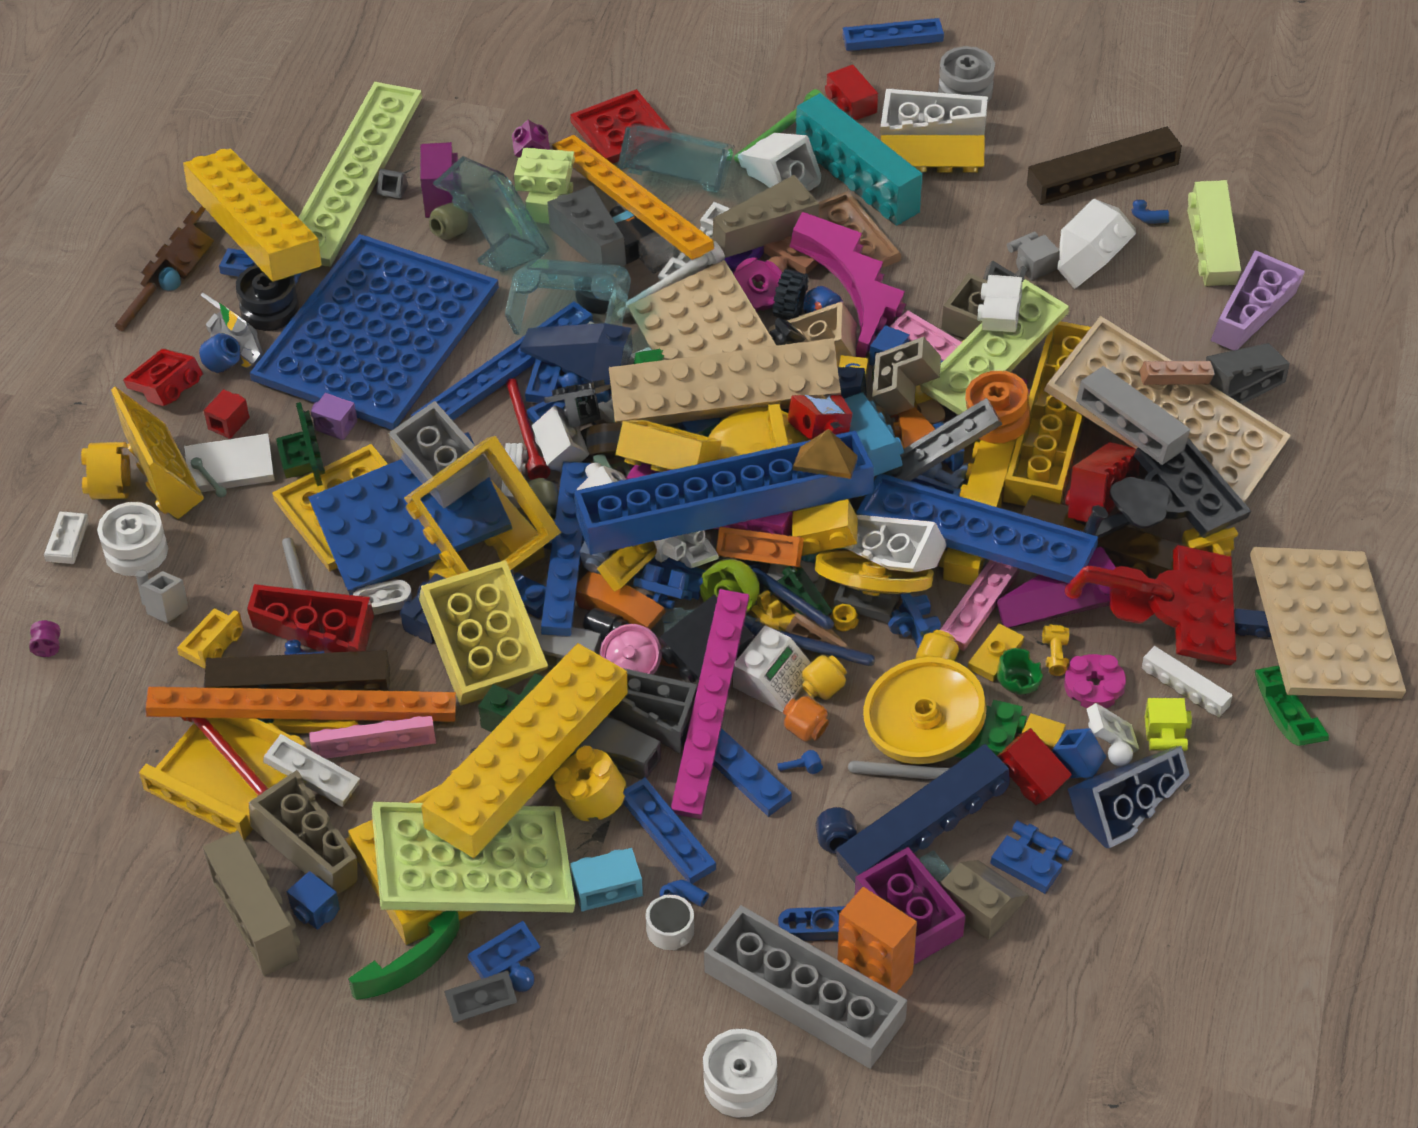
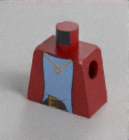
(819, 413)

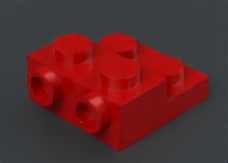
(164, 376)

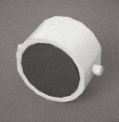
(670, 922)

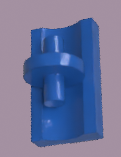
(676, 586)
(909, 618)

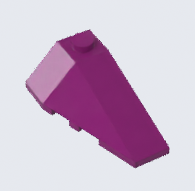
(1045, 597)

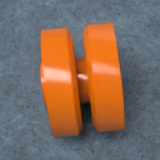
(1008, 397)

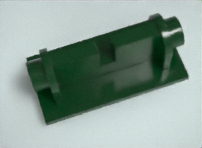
(801, 585)

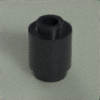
(602, 621)

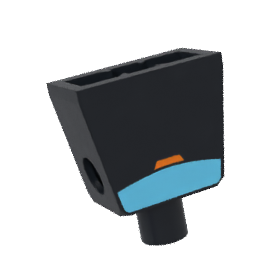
(631, 229)

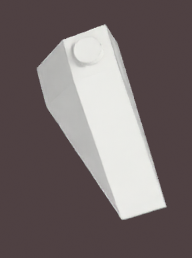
(899, 543)

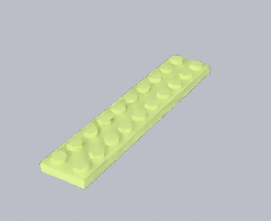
(356, 165)

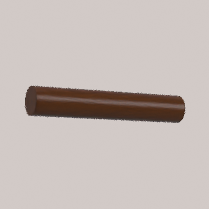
(135, 306)

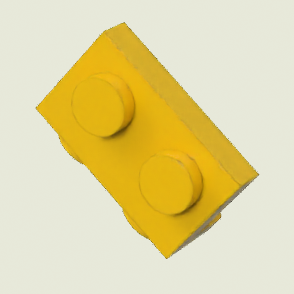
(211, 637)

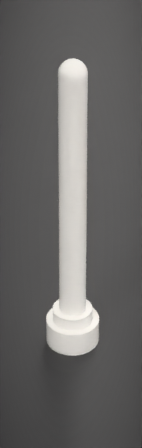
(711, 257)

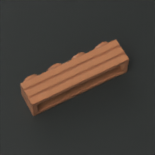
(1176, 372)

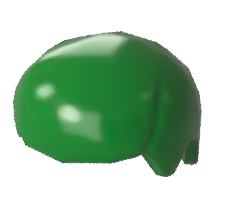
(1018, 672)

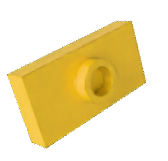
(988, 655)

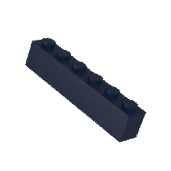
(927, 812)

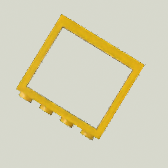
(516, 484)

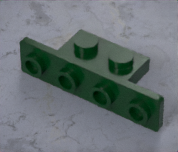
(300, 450)

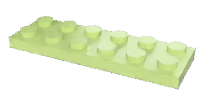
(995, 350)

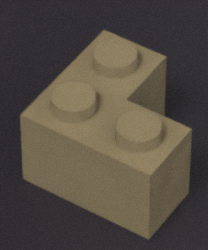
(900, 371)

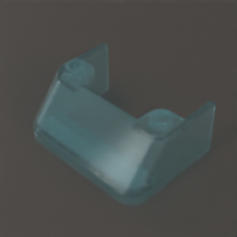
(676, 155)
(498, 212)
(605, 281)

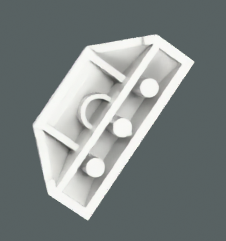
(1092, 240)

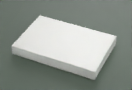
(232, 462)

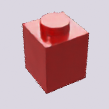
(226, 413)

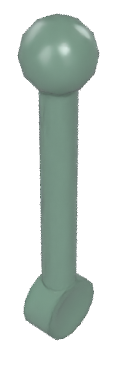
(196, 463)

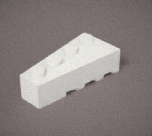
(932, 113)

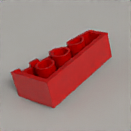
(1096, 475)
(313, 617)

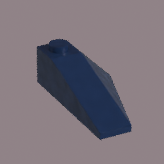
(581, 348)
(1122, 798)

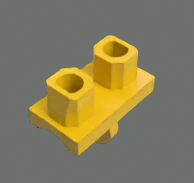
(1219, 542)

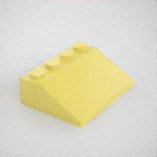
(482, 631)

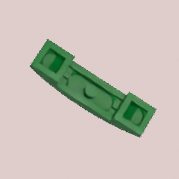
(1288, 710)
(375, 980)

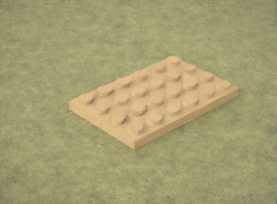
(700, 316)
(1326, 623)

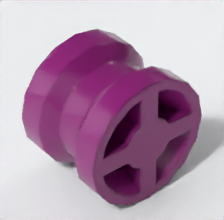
(44, 638)

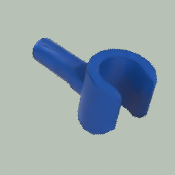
(809, 759)

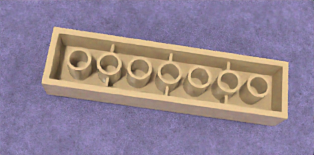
(723, 382)

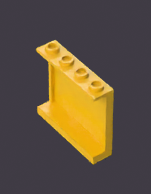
(205, 783)

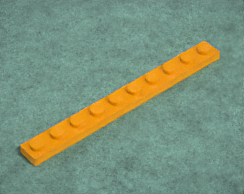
(636, 199)

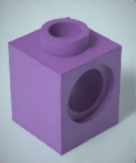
(334, 416)

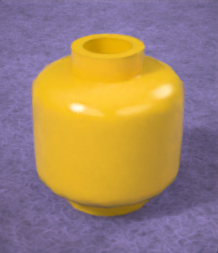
(939, 645)
(823, 677)

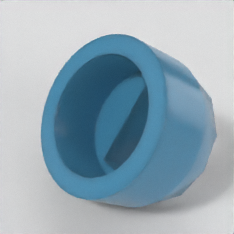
(169, 279)

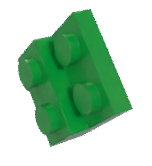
(1000, 728)

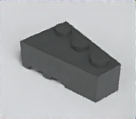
(1248, 371)
(658, 707)

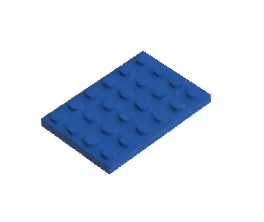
(379, 539)

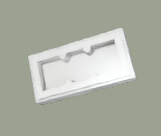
(66, 537)

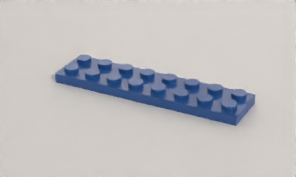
(985, 528)

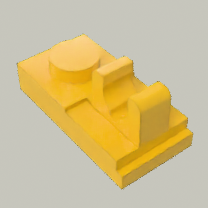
(772, 611)

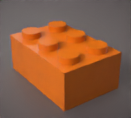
(877, 940)

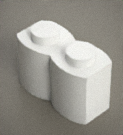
(1001, 303)

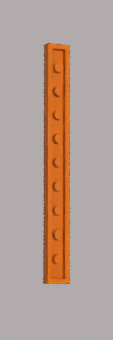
(299, 704)

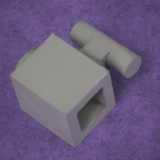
(1035, 254)
(162, 595)

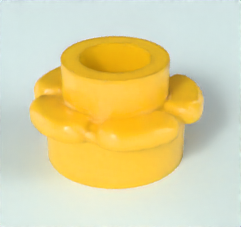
(844, 617)

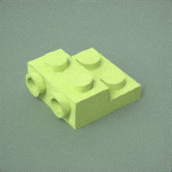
(544, 170)

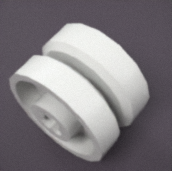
(132, 538)
(740, 1072)

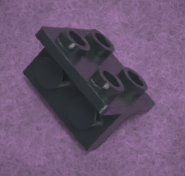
(580, 401)

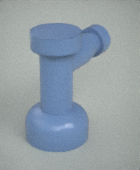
(955, 479)

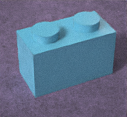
(606, 879)

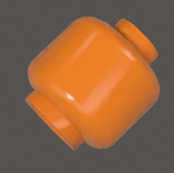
(805, 718)

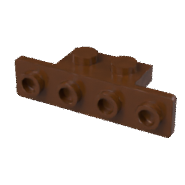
(185, 250)

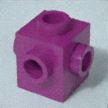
(529, 136)

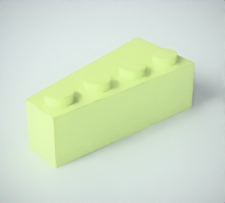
(1214, 233)

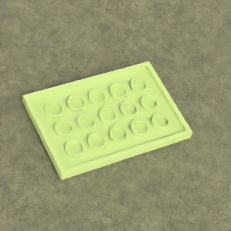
(515, 872)

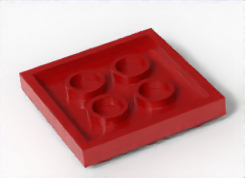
(606, 122)

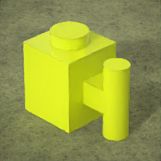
(1167, 723)

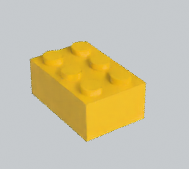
(664, 446)

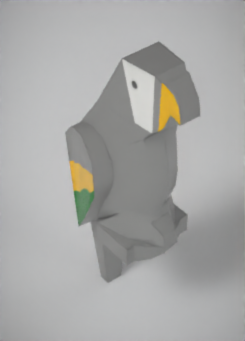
(235, 326)

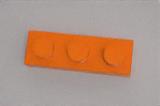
(759, 546)

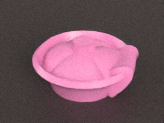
(632, 648)

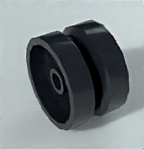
(266, 303)

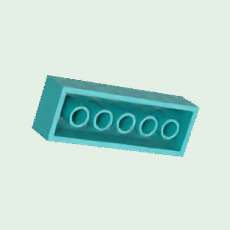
(860, 159)

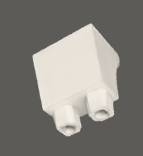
(780, 158)

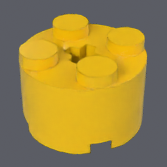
(106, 470)
(590, 784)

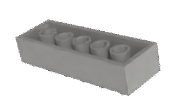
(805, 986)

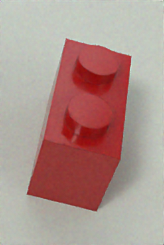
(852, 92)
(1033, 767)

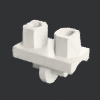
(676, 546)

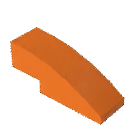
(627, 602)

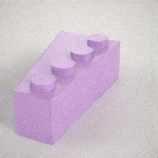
(1256, 298)

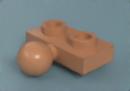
(785, 256)

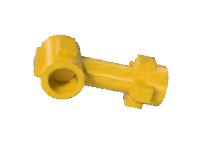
(1056, 637)

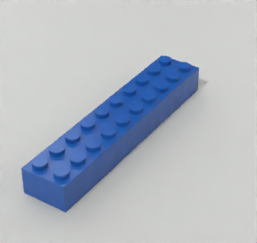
(712, 496)

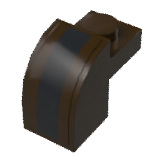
(602, 439)

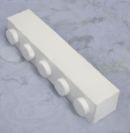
(1186, 681)

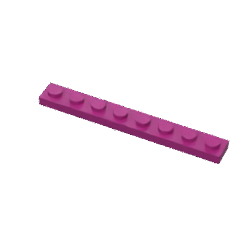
(710, 704)

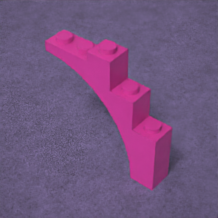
(861, 275)

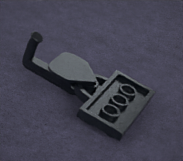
(1176, 490)

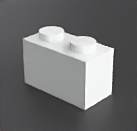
(559, 440)

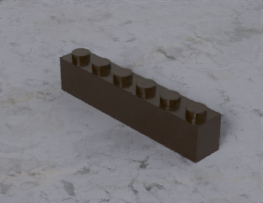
(1103, 165)
(1124, 547)
(302, 671)

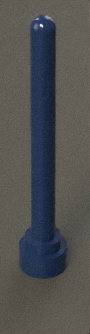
(790, 597)
(755, 626)

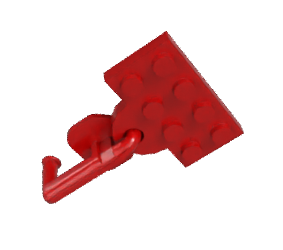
(1190, 598)

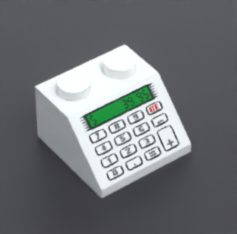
(771, 669)

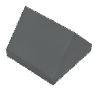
(391, 183)

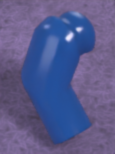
(685, 890)

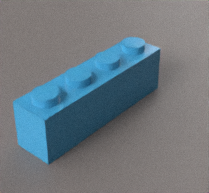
(874, 434)

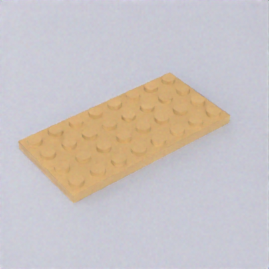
(1224, 431)

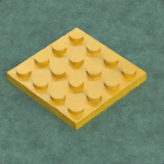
(296, 505)

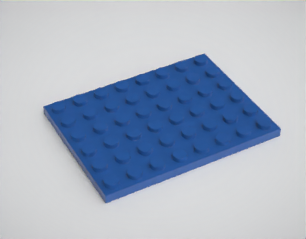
(375, 330)

